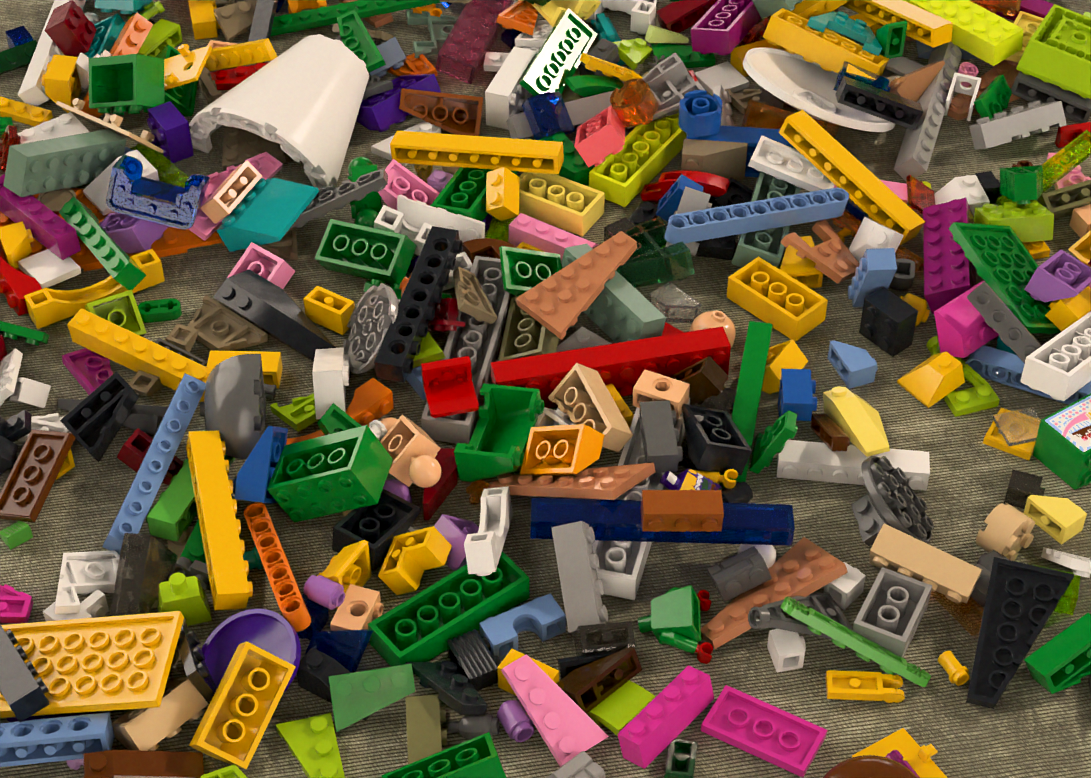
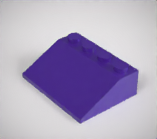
(383, 109)

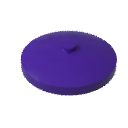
(257, 626)

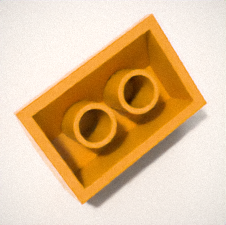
(561, 449)

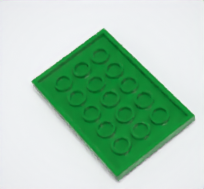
(1006, 269)

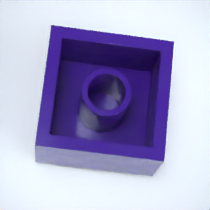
(170, 132)

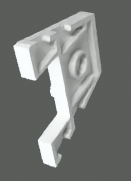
(84, 574)

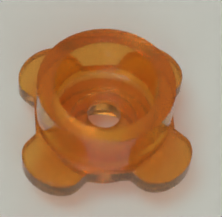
(475, 491)

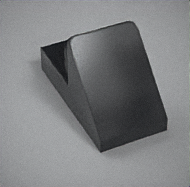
(16, 426)

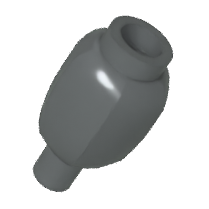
(475, 725)

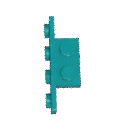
(605, 30)

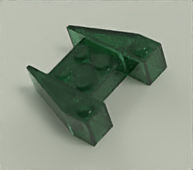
(653, 261)

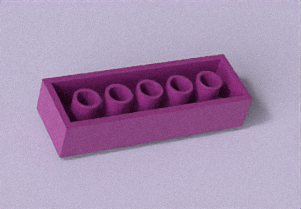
(724, 26)
(945, 265)

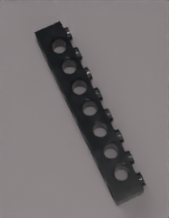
(418, 304)

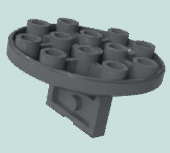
(890, 503)

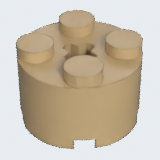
(1006, 531)

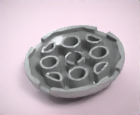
(369, 326)

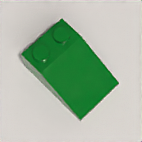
(526, 268)

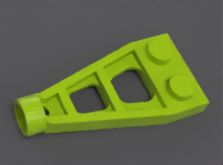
(971, 399)

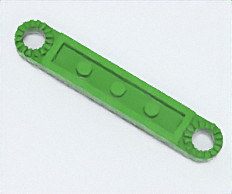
(864, 648)

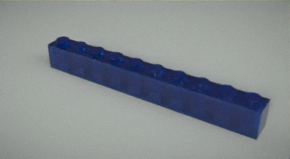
(622, 522)

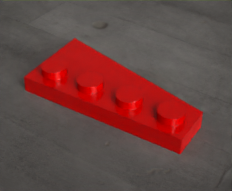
(230, 78)

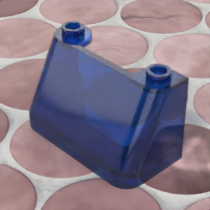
(152, 199)

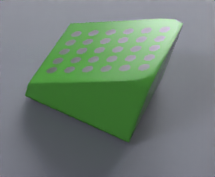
(16, 534)

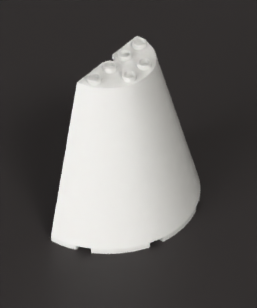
(298, 100)

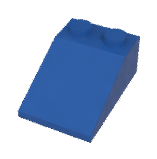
(259, 467)

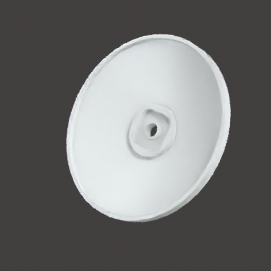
(806, 88)

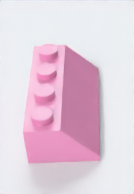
(543, 235)

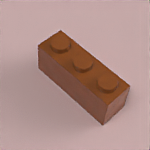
(682, 510)

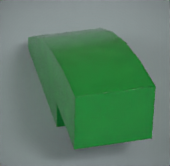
(592, 84)

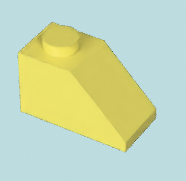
(1056, 516)

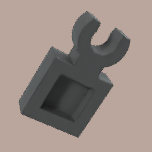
(196, 569)

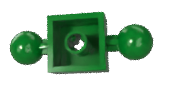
(368, 208)

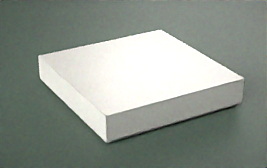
(724, 75)
(49, 268)

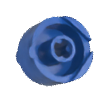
(700, 114)

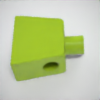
(184, 595)

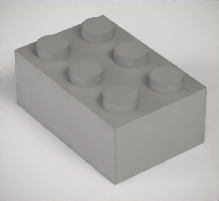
(893, 610)

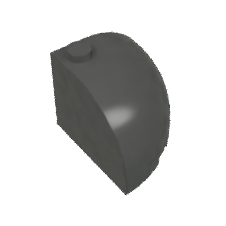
(236, 403)

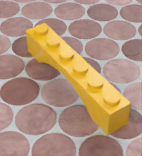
(52, 305)

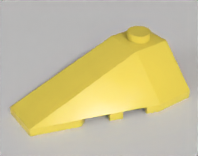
(857, 420)

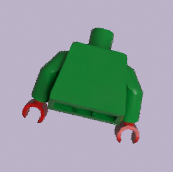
(677, 620)

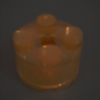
(634, 103)

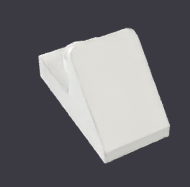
(83, 67)

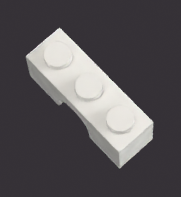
(393, 221)

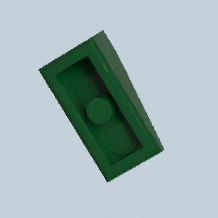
(681, 759)

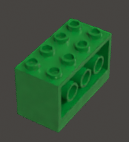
(330, 474)

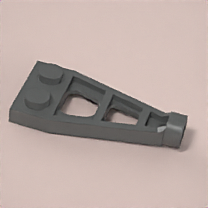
(771, 614)

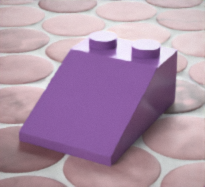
(132, 233)

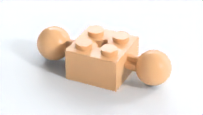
(411, 452)

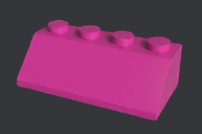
(962, 327)

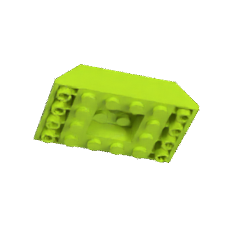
(1061, 51)

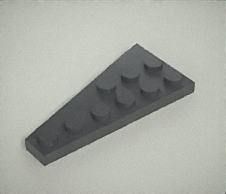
(337, 198)

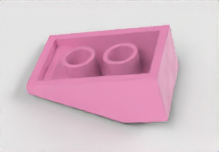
(405, 183)
(264, 264)

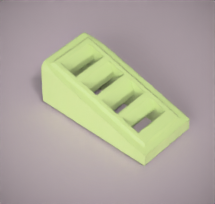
(659, 35)

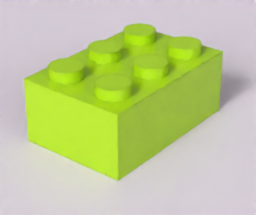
(1028, 221)

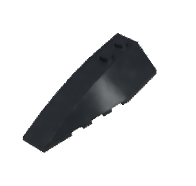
(272, 312)

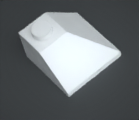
(873, 236)

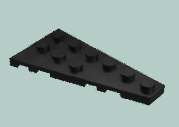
(1013, 616)

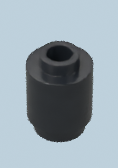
(739, 494)

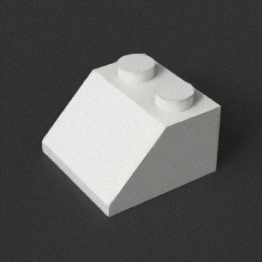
(963, 187)

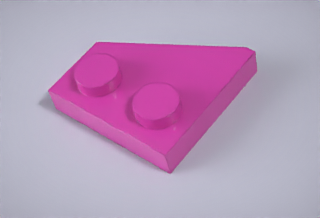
(14, 605)

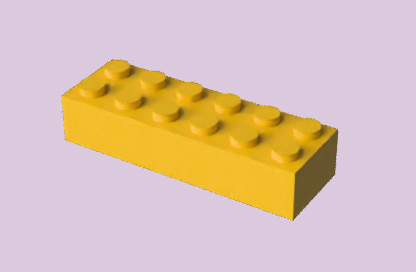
(823, 48)

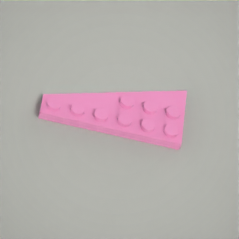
(263, 163)

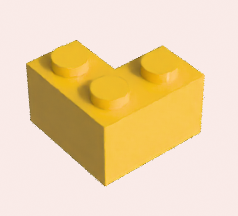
(411, 556)

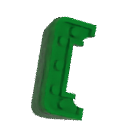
(500, 433)

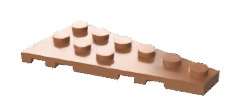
(574, 288)
(590, 483)
(796, 573)

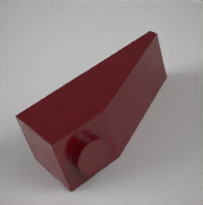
(683, 14)
(135, 449)
(436, 494)

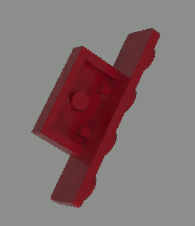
(445, 316)

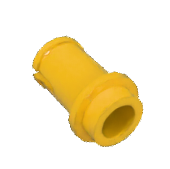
(957, 673)

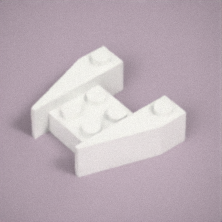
(641, 11)

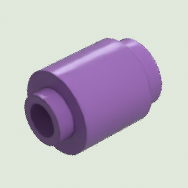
(324, 591)
(515, 720)

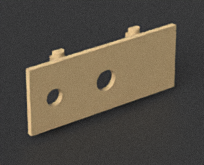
(111, 122)

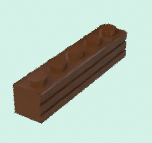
(829, 432)

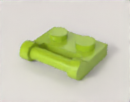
(150, 10)

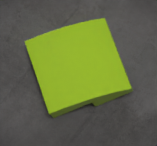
(621, 707)

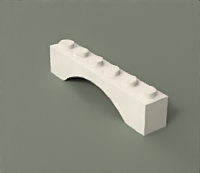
(485, 547)

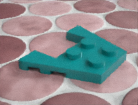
(848, 27)

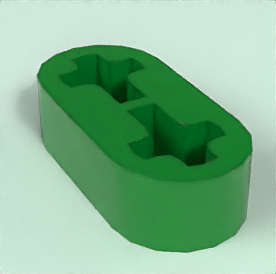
(160, 310)

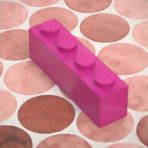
(666, 716)

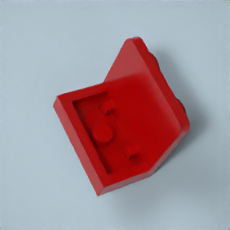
(449, 387)

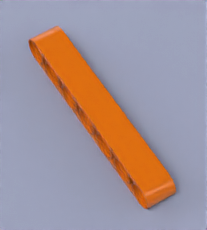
(277, 566)

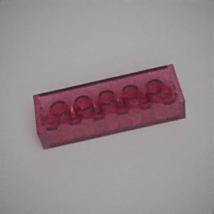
(471, 39)

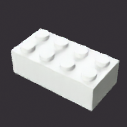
(505, 94)

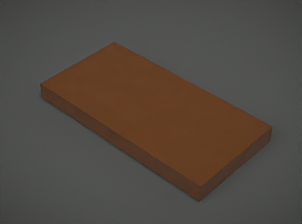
(34, 474)

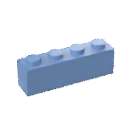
(874, 272)

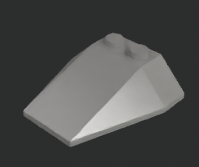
(669, 84)

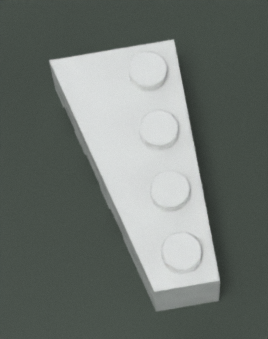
(330, 379)

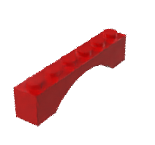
(15, 286)

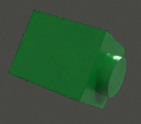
(892, 39)

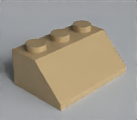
(146, 727)

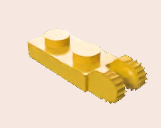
(864, 686)

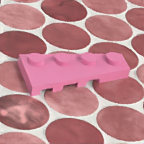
(555, 715)

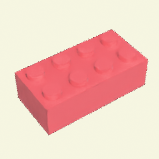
(600, 137)

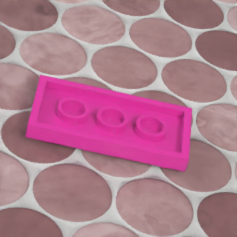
(764, 730)

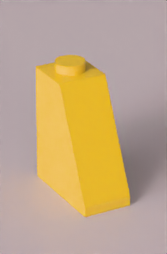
(801, 269)

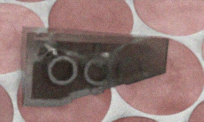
(140, 570)

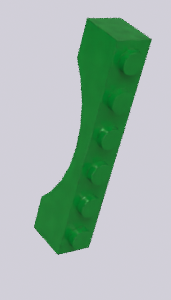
(103, 247)

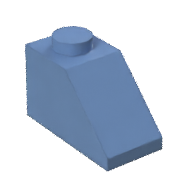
(852, 364)

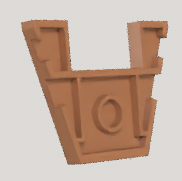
(830, 257)

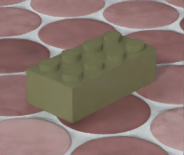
(525, 335)

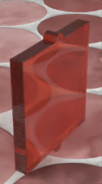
(919, 194)

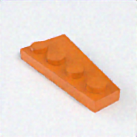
(519, 16)

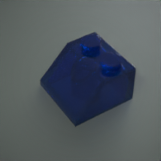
(547, 115)

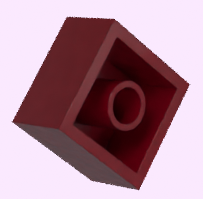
(70, 29)

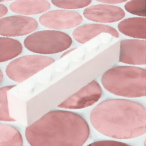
(818, 463)

